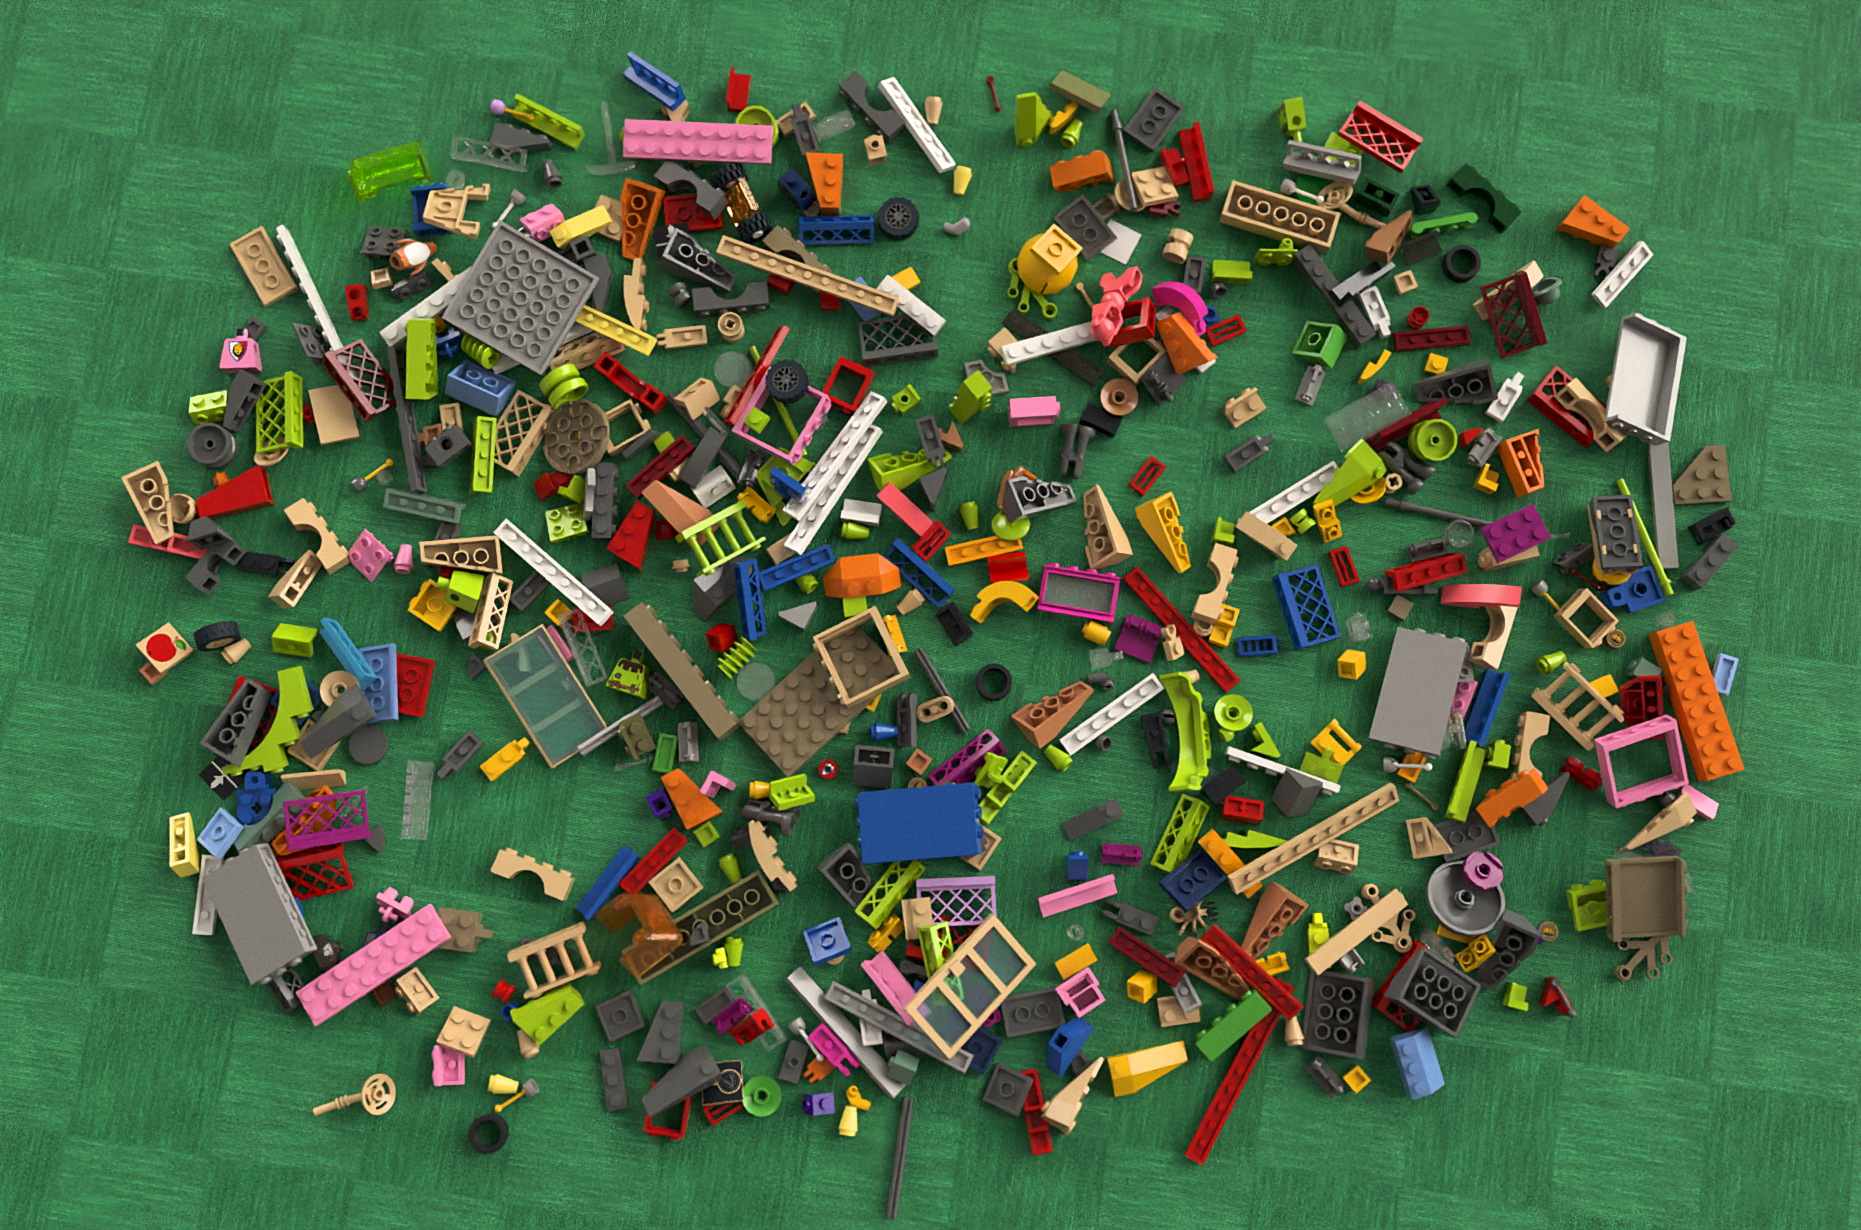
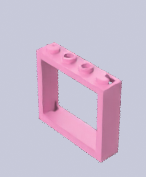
(759, 398)
(1633, 734)

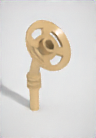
(1336, 200)
(368, 1093)

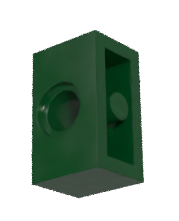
(1377, 197)

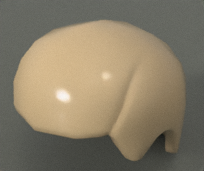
(182, 508)

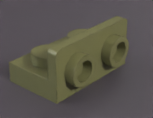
(636, 736)

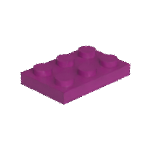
(1515, 533)

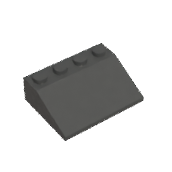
(1434, 992)
(1338, 1014)

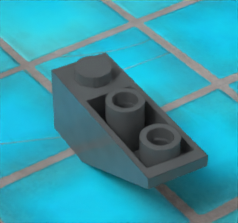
(509, 136)
(600, 267)

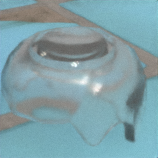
(1459, 533)

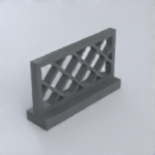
(895, 354)

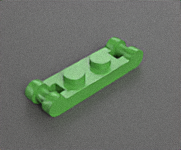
(1448, 223)

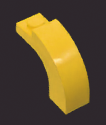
(1002, 592)

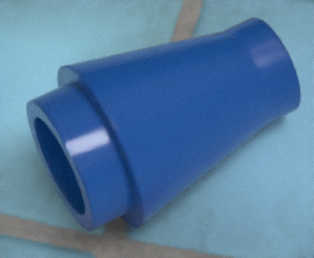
(882, 731)

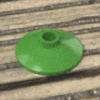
(754, 1103)

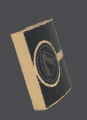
(727, 1090)

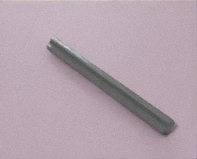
(701, 430)
(899, 1159)

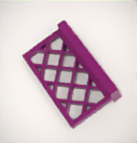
(324, 836)

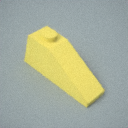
(580, 226)
(183, 846)

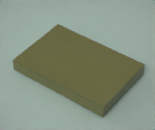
(1080, 91)

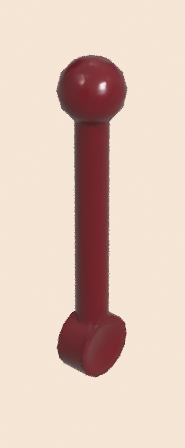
(990, 80)
(1599, 586)

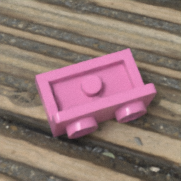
(542, 221)
(448, 1066)

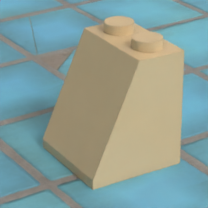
(1487, 561)

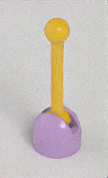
(500, 108)

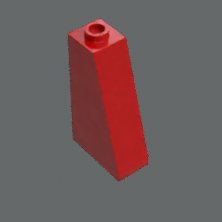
(237, 496)

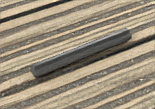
(941, 688)

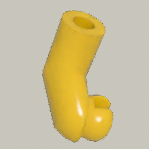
(855, 1099)

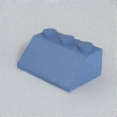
(479, 387)
(1417, 1062)

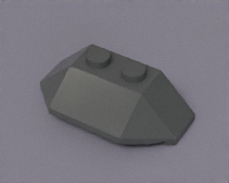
(717, 589)

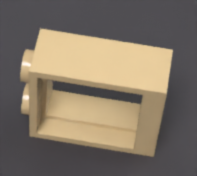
(1127, 372)
(619, 411)
(1579, 597)

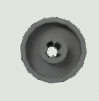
(212, 446)

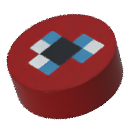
(828, 769)

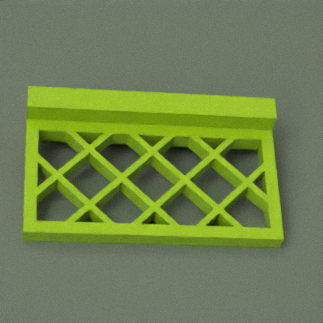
(292, 411)

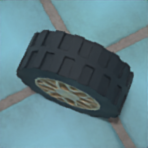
(217, 636)

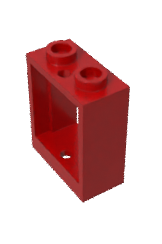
(1138, 332)
(857, 370)
(673, 1134)

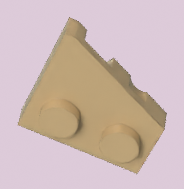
(1425, 839)

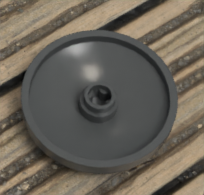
(1461, 906)

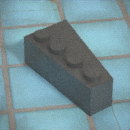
(237, 723)

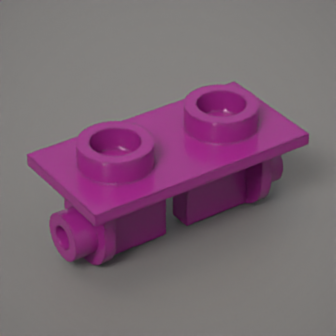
(1121, 854)
(732, 1015)

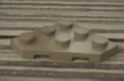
(1704, 479)

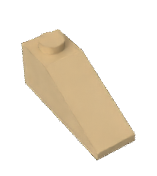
(1266, 536)
(295, 581)

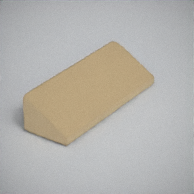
(316, 779)

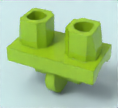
(991, 771)

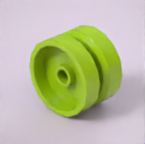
(759, 116)
(563, 385)
(1432, 440)

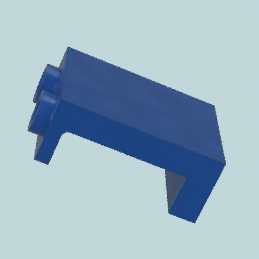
(420, 196)

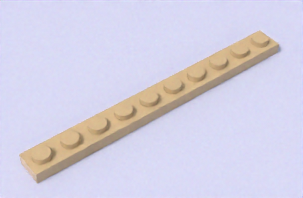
(808, 276)
(1313, 838)

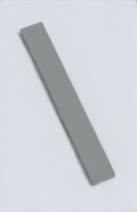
(1662, 505)
(892, 1024)
(844, 1031)

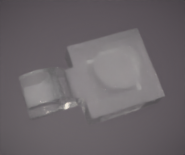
(1102, 658)

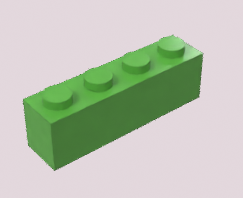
(1232, 1025)

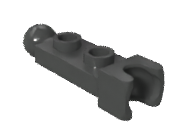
(1374, 584)

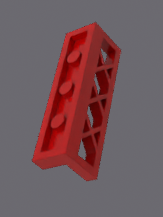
(1196, 163)
(1427, 571)

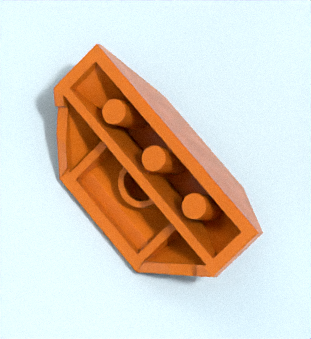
(861, 576)
(279, 842)

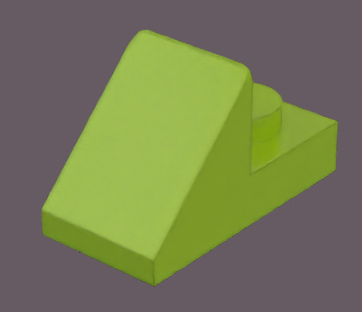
(1267, 747)

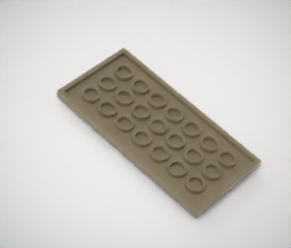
(804, 707)

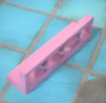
(713, 784)
(1077, 895)
(890, 983)

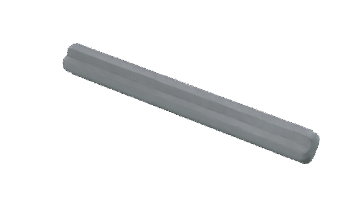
(611, 730)

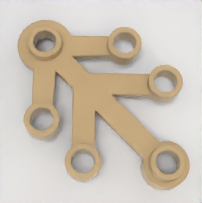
(1397, 934)

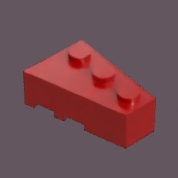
(633, 536)

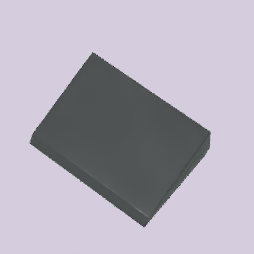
(933, 485)
(606, 584)
(1295, 793)

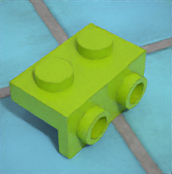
(208, 407)
(790, 792)

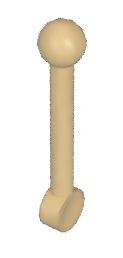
(1079, 287)

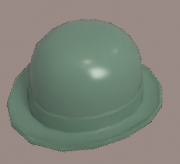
(1547, 290)

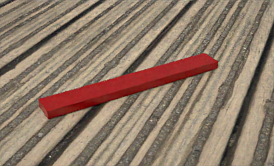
(1191, 641)

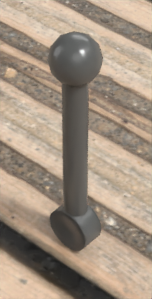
(1555, 982)

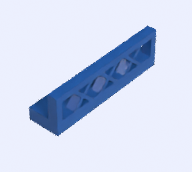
(654, 82)
(836, 223)
(796, 567)
(924, 569)
(745, 599)
(1485, 706)
(608, 883)

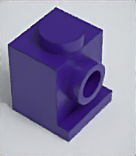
(654, 800)

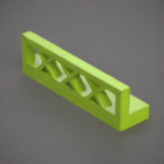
(549, 122)
(482, 455)
(1465, 782)
(1183, 836)
(893, 895)
(933, 946)

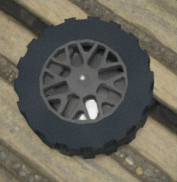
(898, 218)
(787, 381)

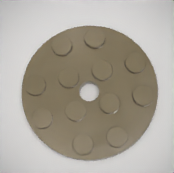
(593, 435)

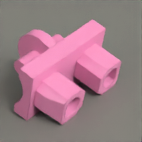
(391, 908)

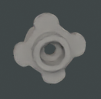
(1349, 907)

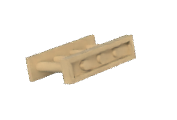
(1571, 724)
(539, 947)

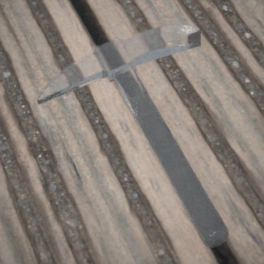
(612, 167)

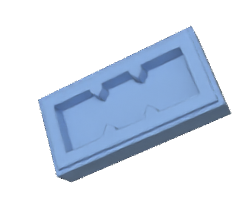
(1724, 672)

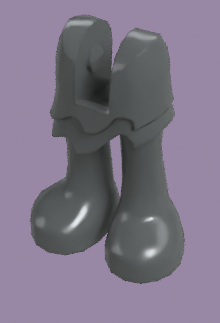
(1067, 455)
(1396, 465)
(767, 811)

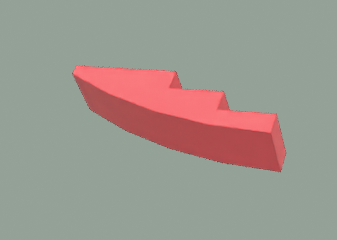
(906, 510)
(175, 545)
(1481, 595)

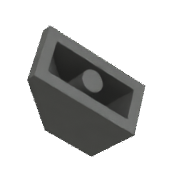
(206, 533)

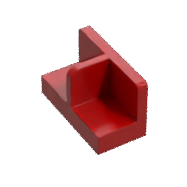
(1174, 166)

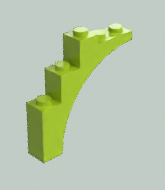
(293, 702)

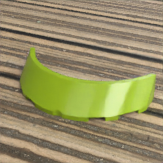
(1193, 732)

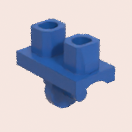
(450, 343)

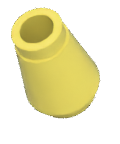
(961, 179)
(502, 1085)
(848, 1122)

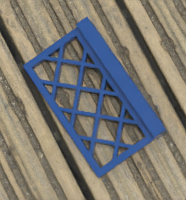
(1290, 607)

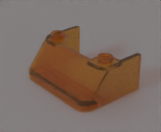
(656, 937)

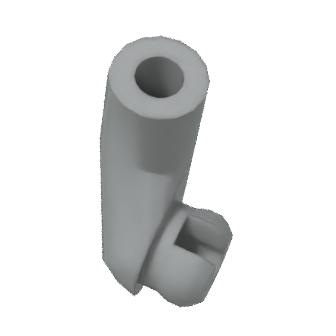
(958, 228)

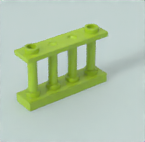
(720, 520)

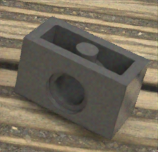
(459, 442)

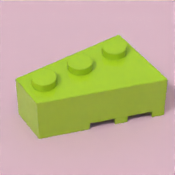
(973, 397)
(546, 1014)

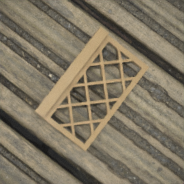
(532, 437)

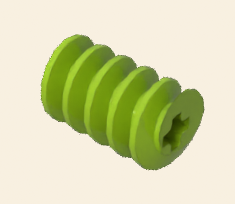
(480, 351)
(736, 657)

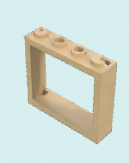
(827, 663)

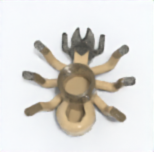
(1178, 915)

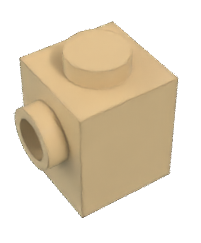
(875, 150)

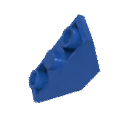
(1066, 1044)

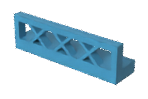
(347, 652)

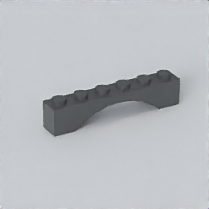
(1350, 318)

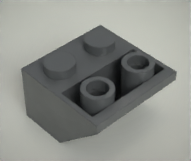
(873, 766)

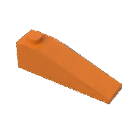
(639, 214)

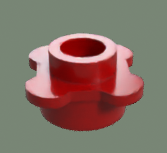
(310, 419)

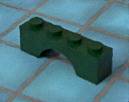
(1502, 211)

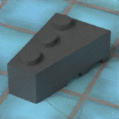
(665, 1034)

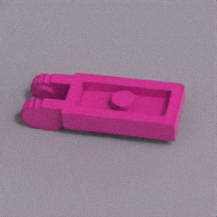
(832, 1048)

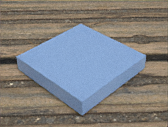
(220, 833)

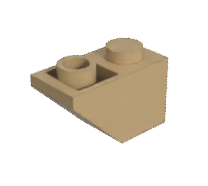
(1002, 338)

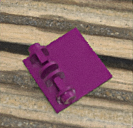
(1139, 638)

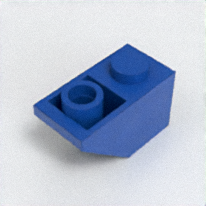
(1077, 866)

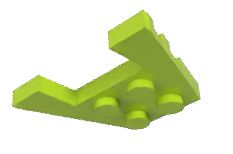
(797, 472)

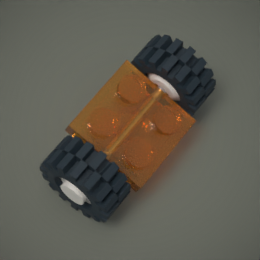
(742, 203)

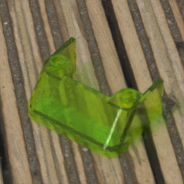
(388, 168)

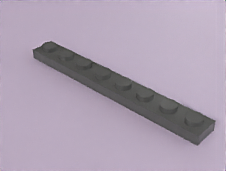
(407, 421)

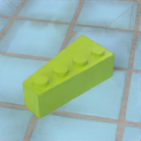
(421, 358)

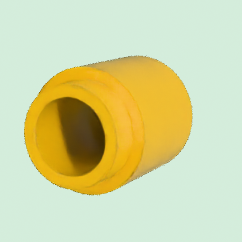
(1096, 632)

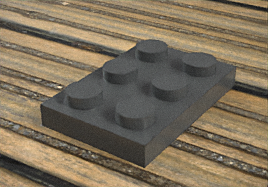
(1154, 120)
(1085, 227)
(1467, 837)
(1032, 1012)

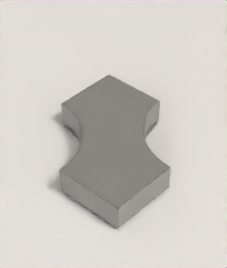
(996, 380)
(589, 494)

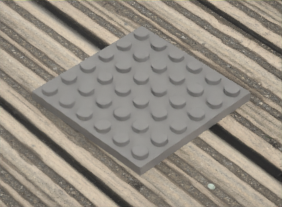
(520, 298)

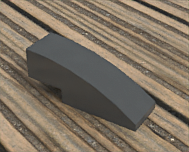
(703, 457)

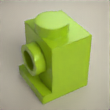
(905, 407)
(1497, 755)

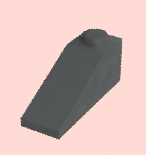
(242, 398)
(1543, 806)
(1093, 819)

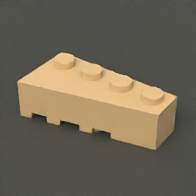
(469, 554)

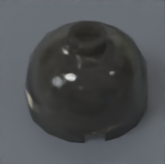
(327, 952)

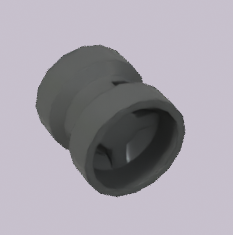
(680, 294)

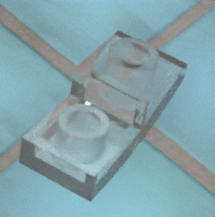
(833, 125)

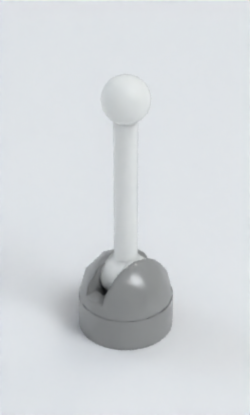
(1289, 187)
(516, 199)
(1391, 765)
(798, 1027)

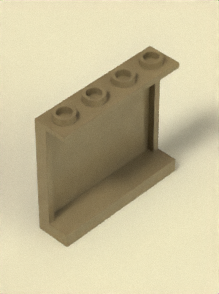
(1645, 897)

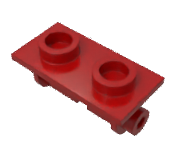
(1588, 779)

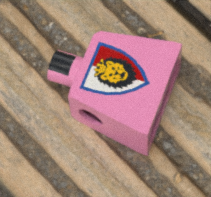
(241, 354)

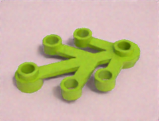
(1026, 293)

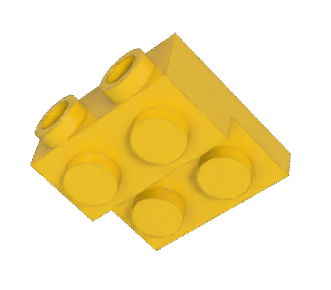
(431, 605)

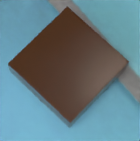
(384, 993)

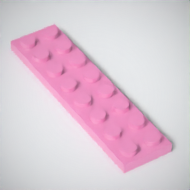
(698, 141)
(373, 965)

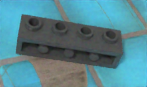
(605, 502)

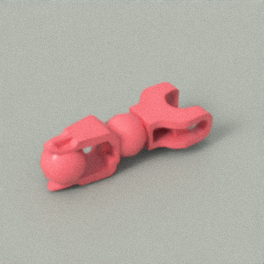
(1107, 315)

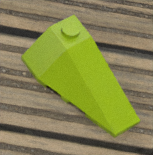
(1030, 119)
(901, 469)
(1357, 473)

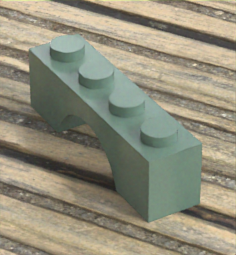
(273, 822)

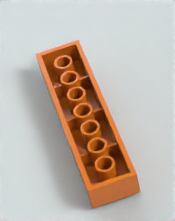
(1696, 702)

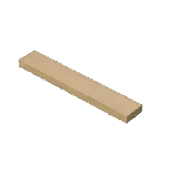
(1356, 931)

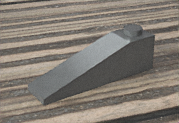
(691, 262)
(1465, 384)
(1031, 498)
(342, 718)
(848, 876)
(1513, 943)
(689, 1076)

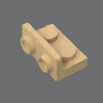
(1243, 408)
(1337, 856)
(415, 991)

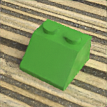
(1320, 343)

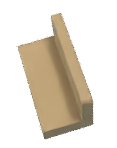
(697, 397)

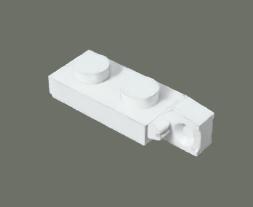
(1375, 311)
(1506, 398)
(870, 1034)

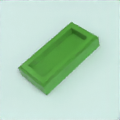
(665, 753)

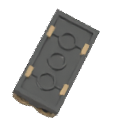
(1614, 534)

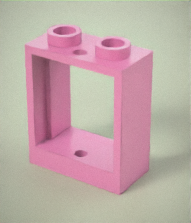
(1033, 411)

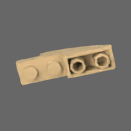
(1534, 276)
(636, 303)
(764, 848)

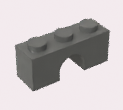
(1706, 566)
(205, 572)

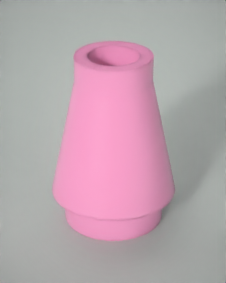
(404, 560)

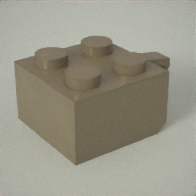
(463, 928)

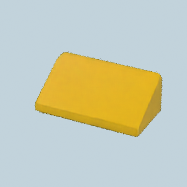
(1075, 961)

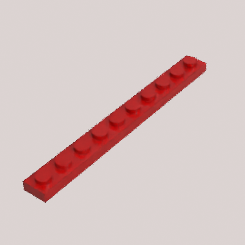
(1232, 1084)

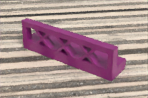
(968, 764)

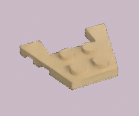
(447, 207)

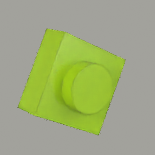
(756, 420)

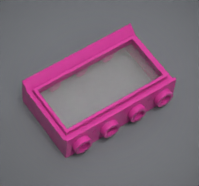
(1078, 593)

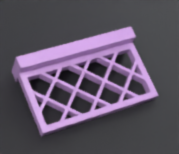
(960, 884)

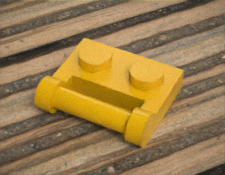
(1339, 754)

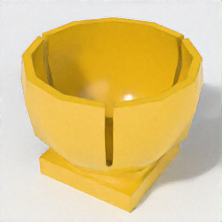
(1049, 260)

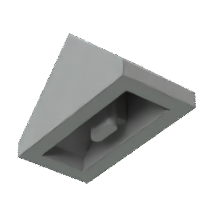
(800, 615)

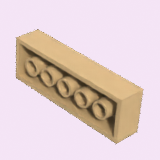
(1279, 217)

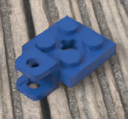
(786, 485)
(1627, 595)
(255, 792)

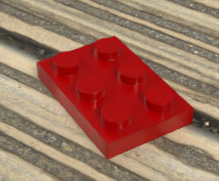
(684, 209)
(413, 683)

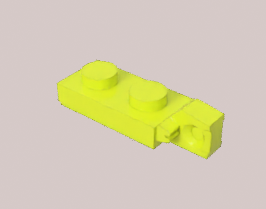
(1317, 933)
(719, 958)

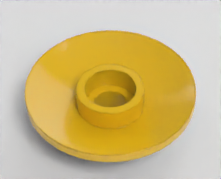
(1374, 492)

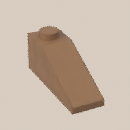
(1388, 238)

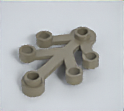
(1647, 949)

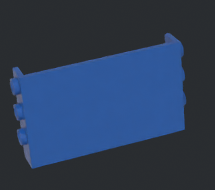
(919, 823)

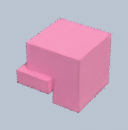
(1081, 992)

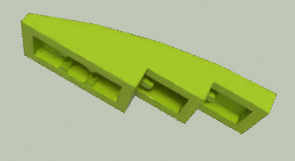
(1002, 791)
(1251, 840)

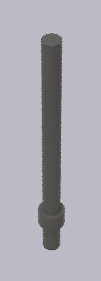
(1117, 129)
(1404, 505)

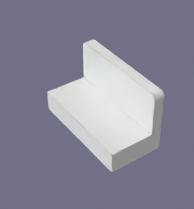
(713, 486)
(861, 512)

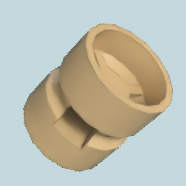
(1176, 249)
(731, 327)

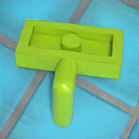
(1321, 766)

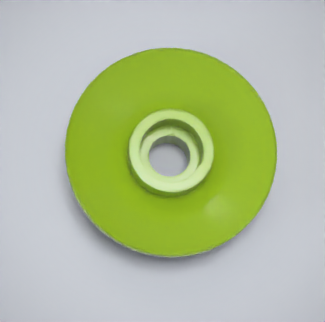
(1009, 531)
(1233, 704)

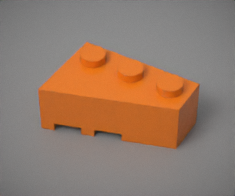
(1082, 171)
(827, 177)
(1593, 224)
(1183, 344)
(1522, 463)
(1511, 796)
(690, 803)

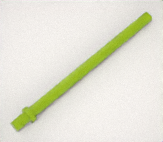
(780, 406)
(1664, 581)

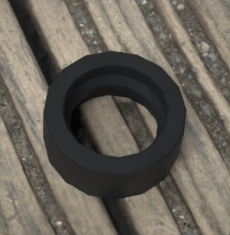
(1468, 251)
(993, 696)
(504, 1133)

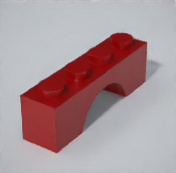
(630, 384)

